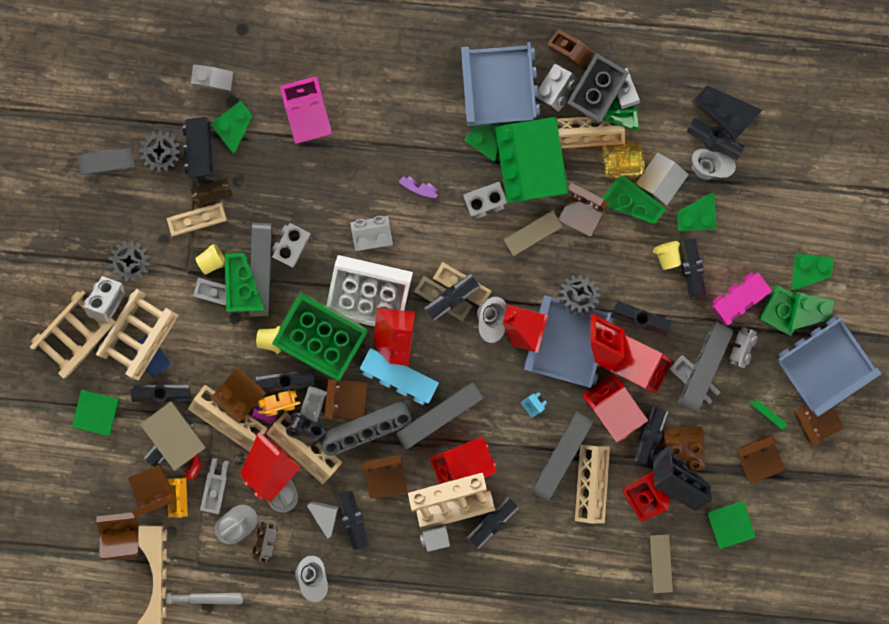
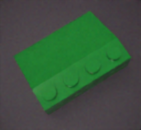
(531, 160)
(319, 336)

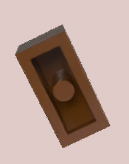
(570, 48)

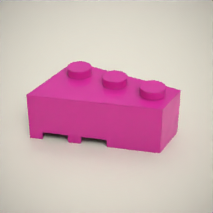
(740, 298)

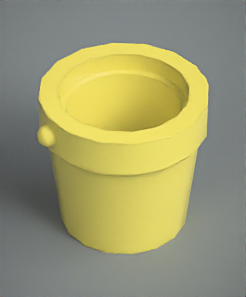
(668, 254)
(211, 259)
(265, 338)

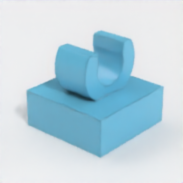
(533, 405)

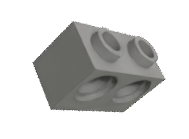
(483, 195)
(295, 247)
(107, 301)
(435, 538)

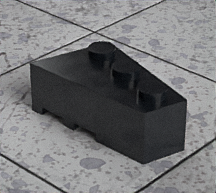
(726, 110)
(679, 482)

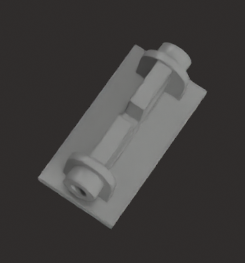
(742, 354)

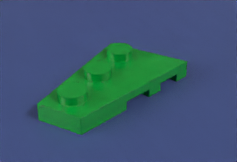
(632, 200)
(240, 285)

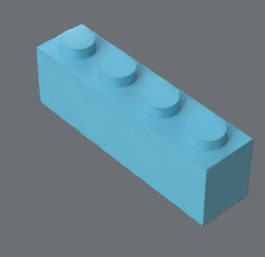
(402, 377)

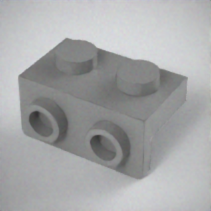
(557, 87)
(371, 233)

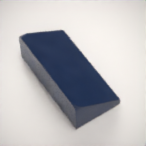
(159, 361)

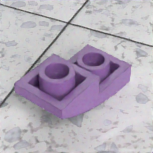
(424, 190)

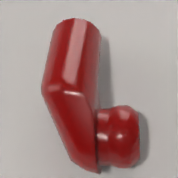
(193, 468)

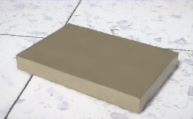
(172, 436)

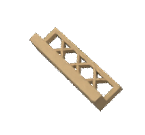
(588, 135)
(223, 422)
(302, 453)
(596, 484)

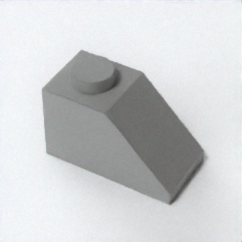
(211, 77)

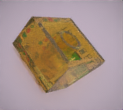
(623, 160)

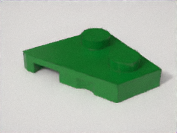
(624, 117)
(233, 125)
(484, 140)
(698, 215)
(810, 269)
(810, 310)

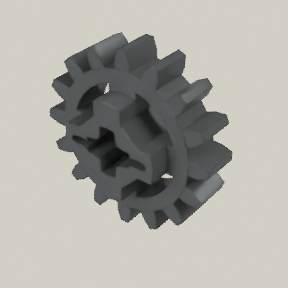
(160, 142)
(130, 252)
(583, 303)

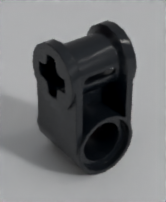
(305, 430)

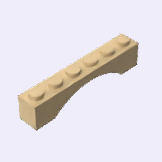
(151, 542)

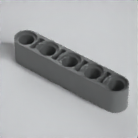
(261, 263)
(705, 366)
(439, 415)
(365, 429)
(562, 456)

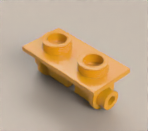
(271, 405)
(178, 507)

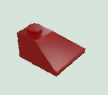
(524, 327)
(606, 342)
(645, 498)

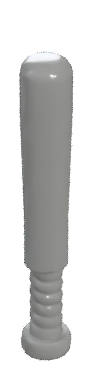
(207, 598)

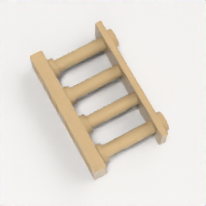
(155, 335)
(79, 352)
(454, 510)

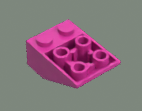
(306, 110)

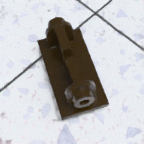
(211, 192)
(261, 550)

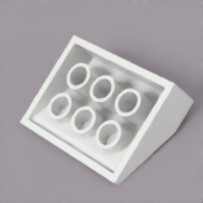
(364, 286)

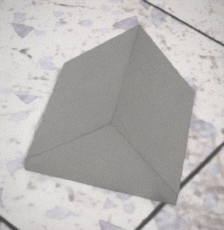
(662, 178)
(324, 515)

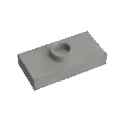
(627, 94)
(313, 403)

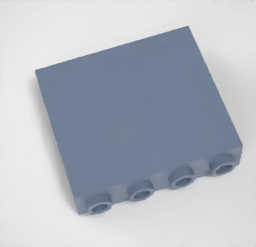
(499, 85)
(565, 345)
(827, 366)

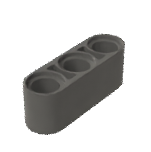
(106, 161)

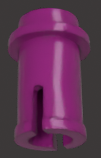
(270, 419)

